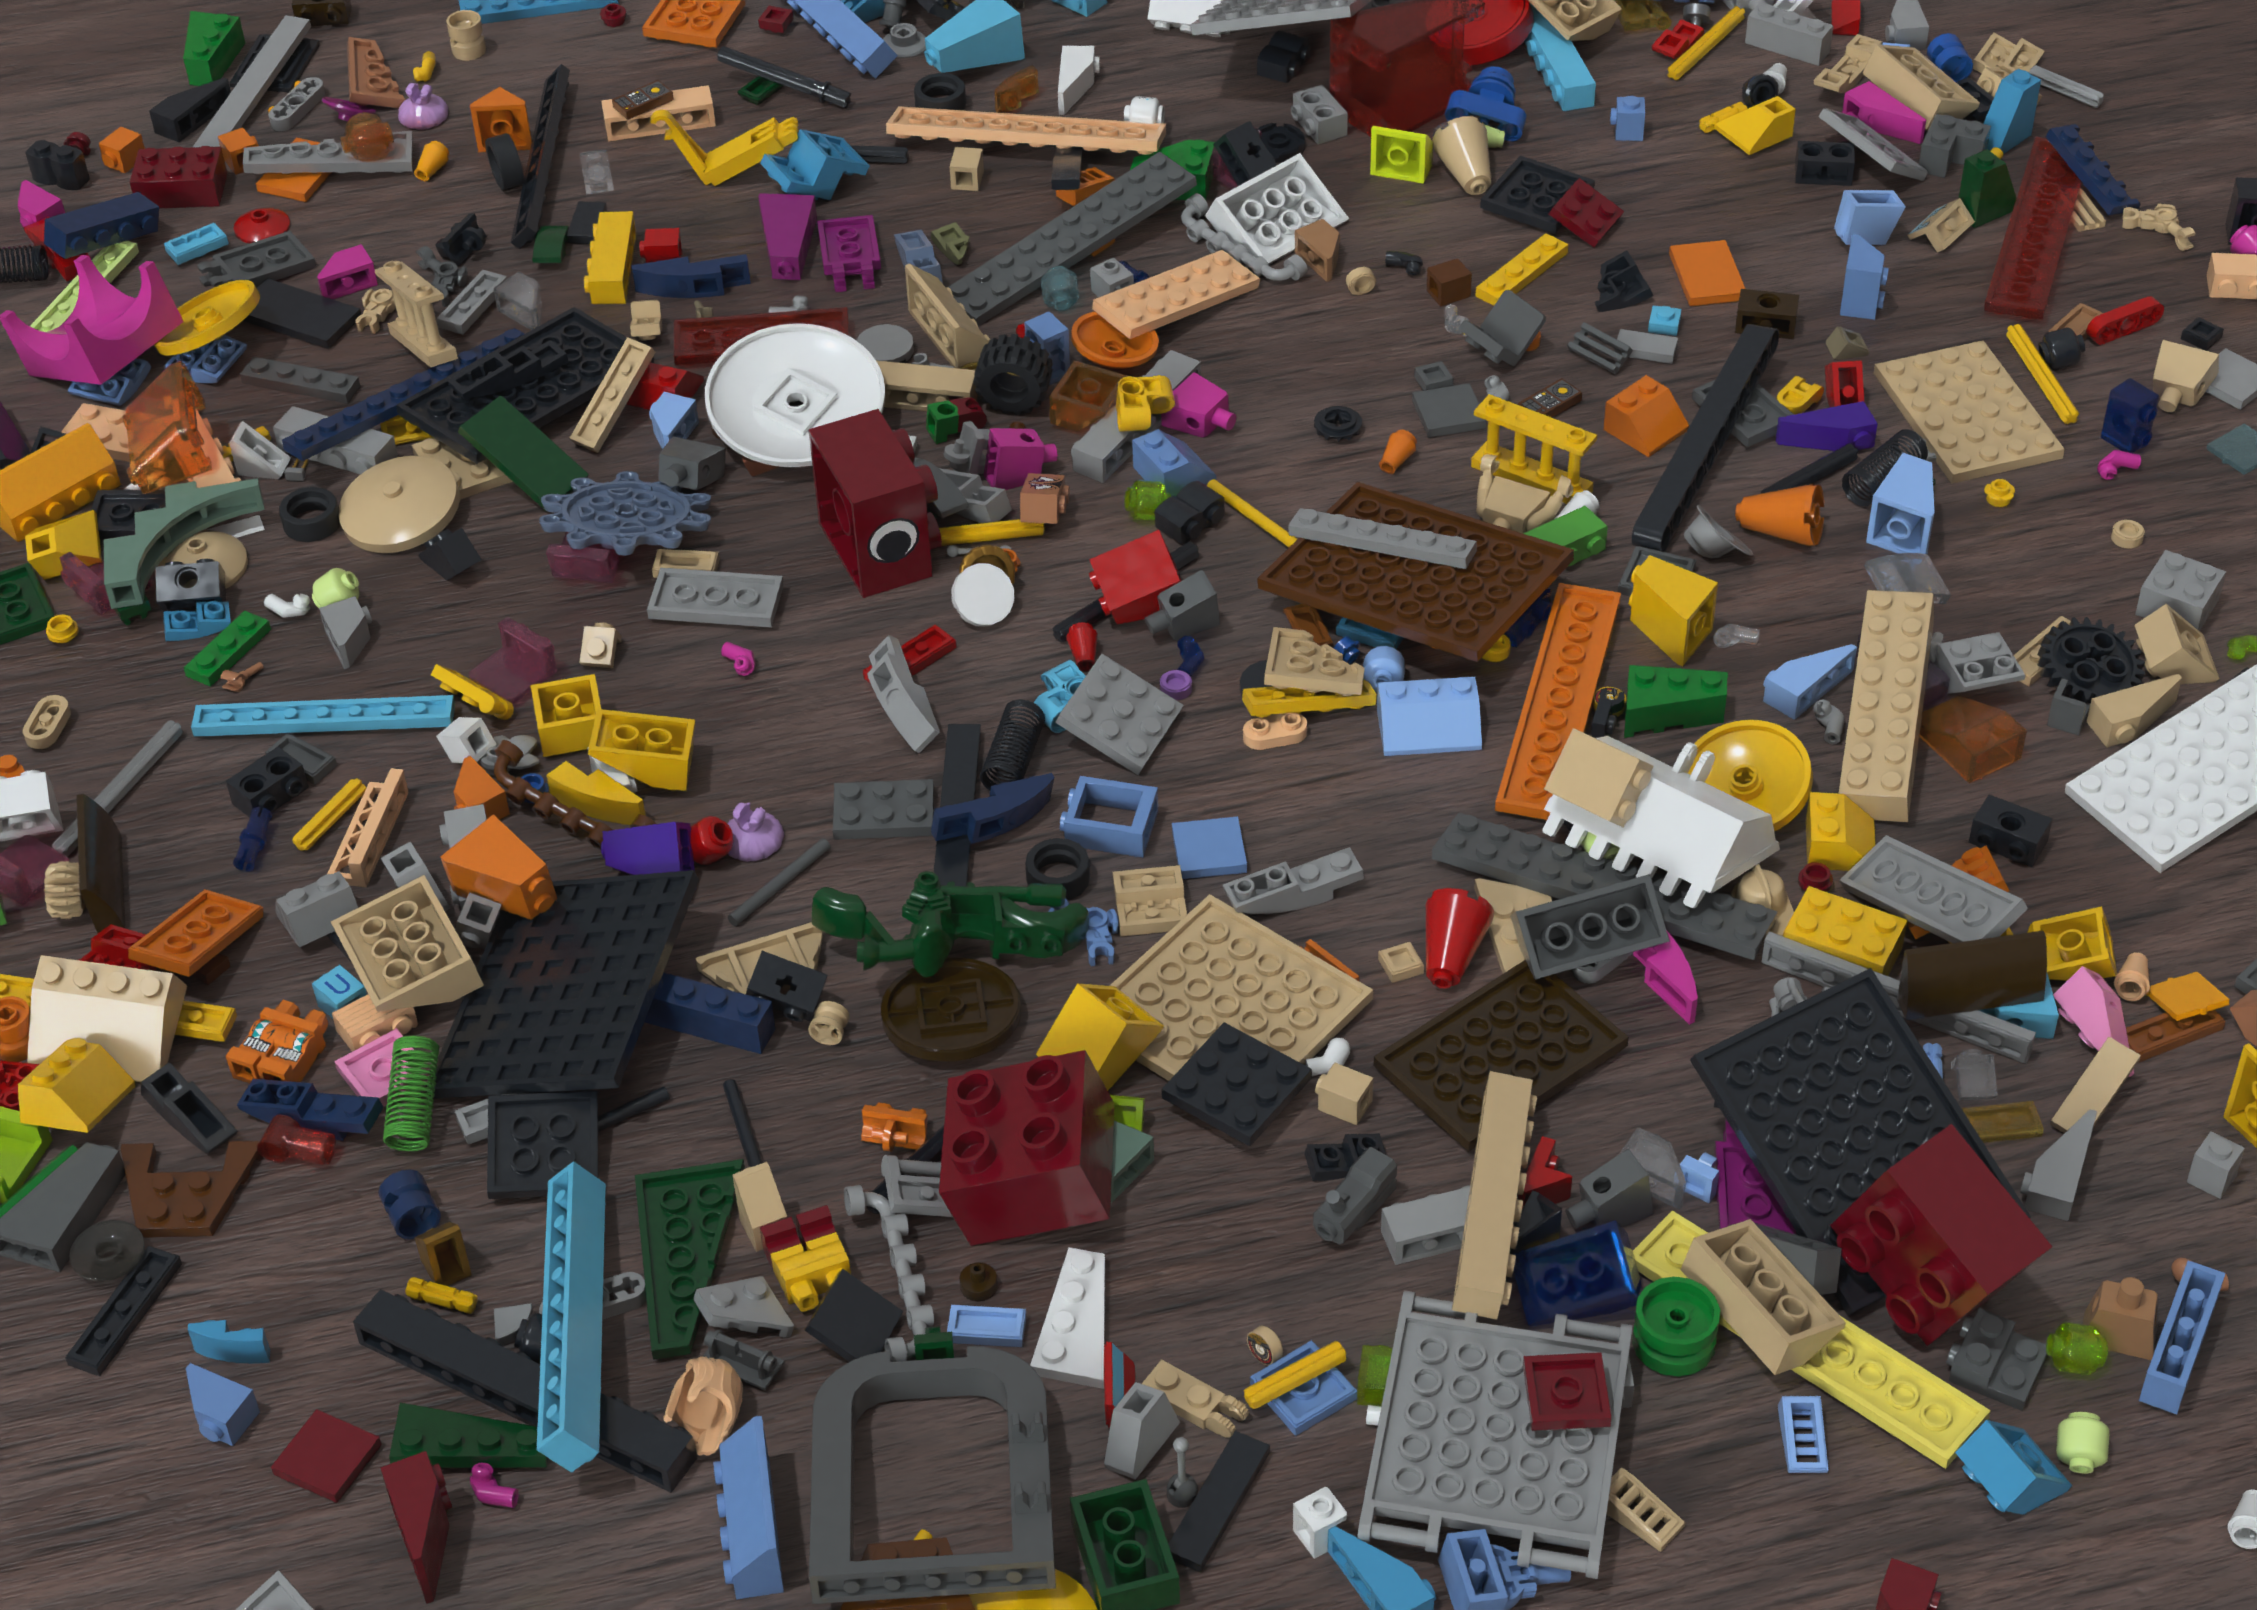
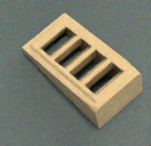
(1636, 1491)

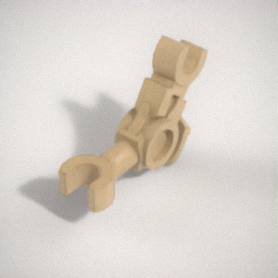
(2161, 219)
(377, 307)

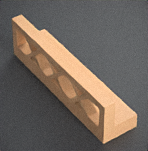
(373, 836)

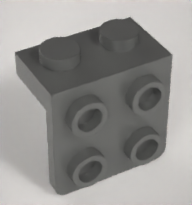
(1506, 329)

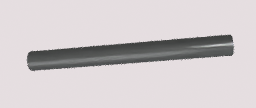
(779, 882)

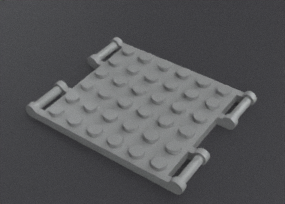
(1461, 1442)

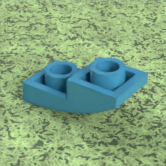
(206, 620)
(219, 1343)

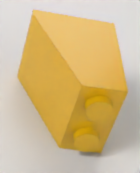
(1672, 607)
(1104, 1025)

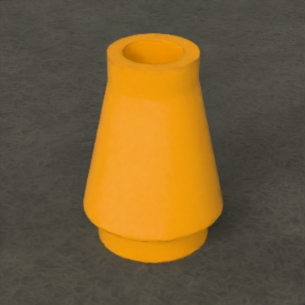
(432, 159)

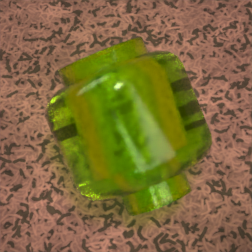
(1144, 498)
(2077, 1348)

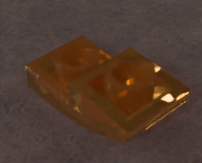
(1014, 88)

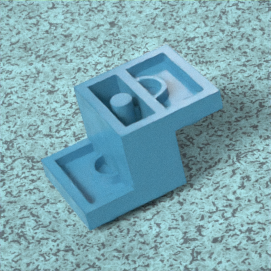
(814, 165)

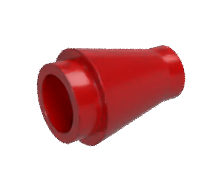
(1083, 644)

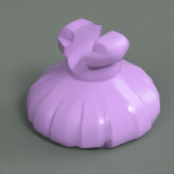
(422, 108)
(754, 833)

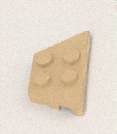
(1505, 901)
(735, 965)

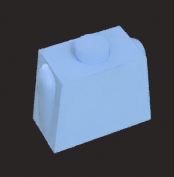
(1868, 214)

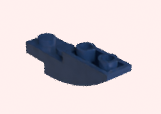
(690, 280)
(1005, 809)
(311, 1109)

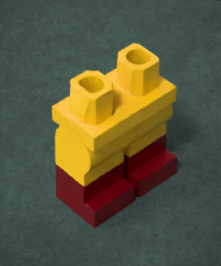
(809, 1270)

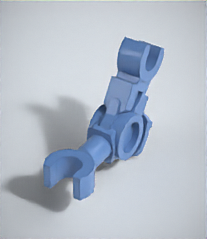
(1098, 936)

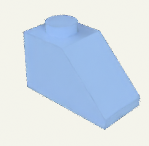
(672, 417)

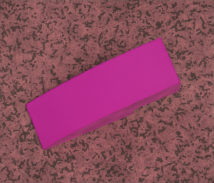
(1670, 977)

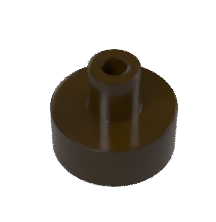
(978, 1282)

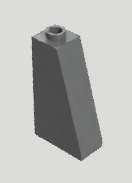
(61, 1207)

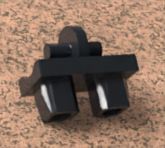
(462, 240)

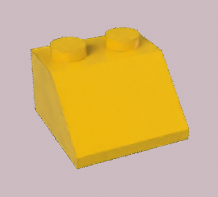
(1837, 831)

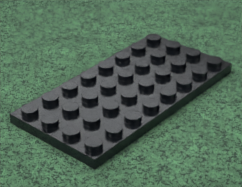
(590, 353)

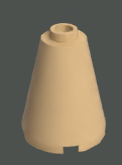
(1465, 153)

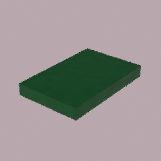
(22, 604)

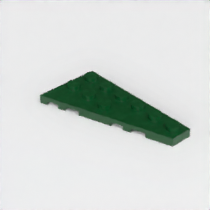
(681, 1236)

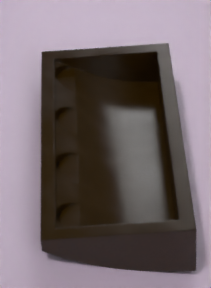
(100, 864)
(1973, 975)

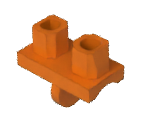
(894, 1127)

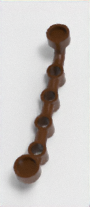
(546, 803)

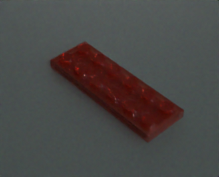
(709, 337)

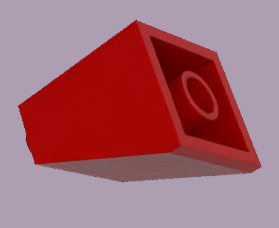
(1134, 577)

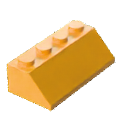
(54, 481)

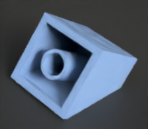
(1903, 508)

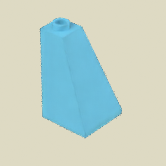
(977, 37)

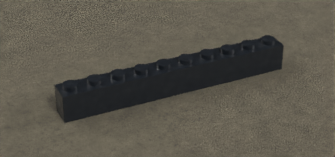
(511, 1385)

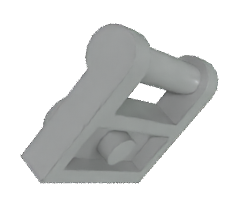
(913, 1193)

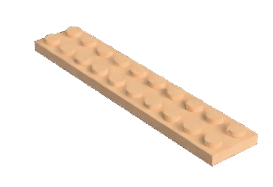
(1023, 128)

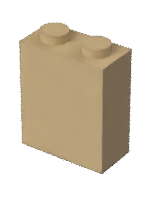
(1599, 778)

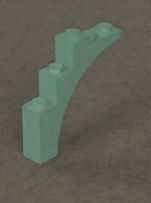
(188, 510)

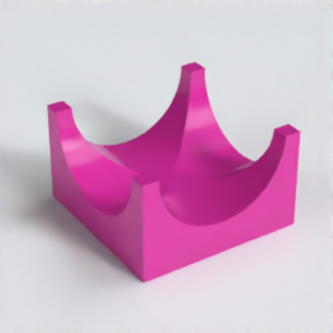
(101, 332)

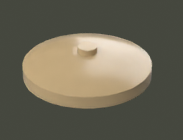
(399, 504)

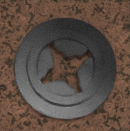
(1347, 417)

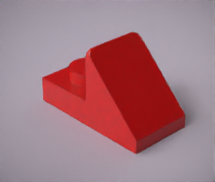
(1543, 1174)

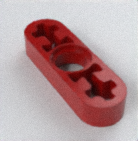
(2139, 315)

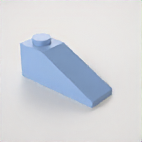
(1807, 679)

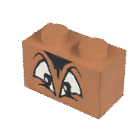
(1043, 498)

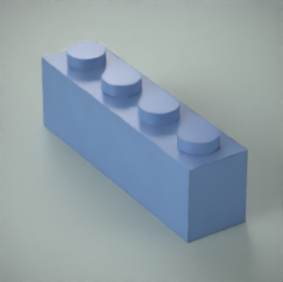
(2182, 1337)

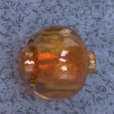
(367, 137)

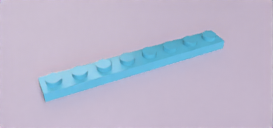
(323, 715)

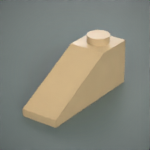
(2129, 712)

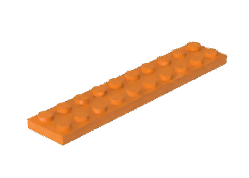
(1558, 694)

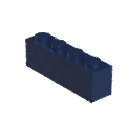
(101, 225)
(712, 1013)

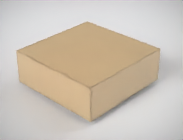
(1401, 962)

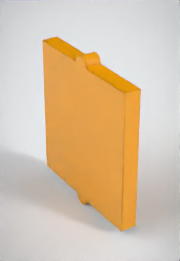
(2187, 996)

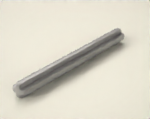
(124, 781)

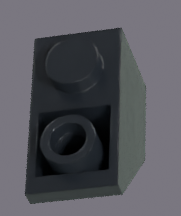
(449, 553)

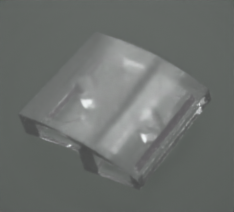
(1907, 574)

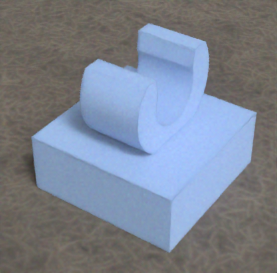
(1700, 1176)

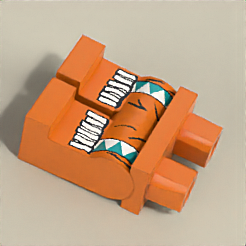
(279, 1045)

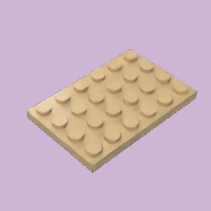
(1968, 411)

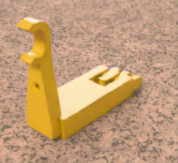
(734, 155)

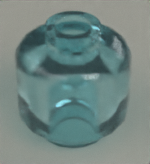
(1060, 288)

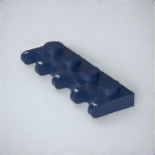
(2090, 170)

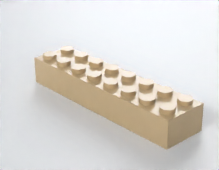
(1888, 703)

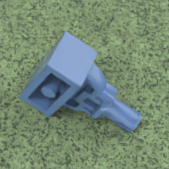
(1487, 1574)

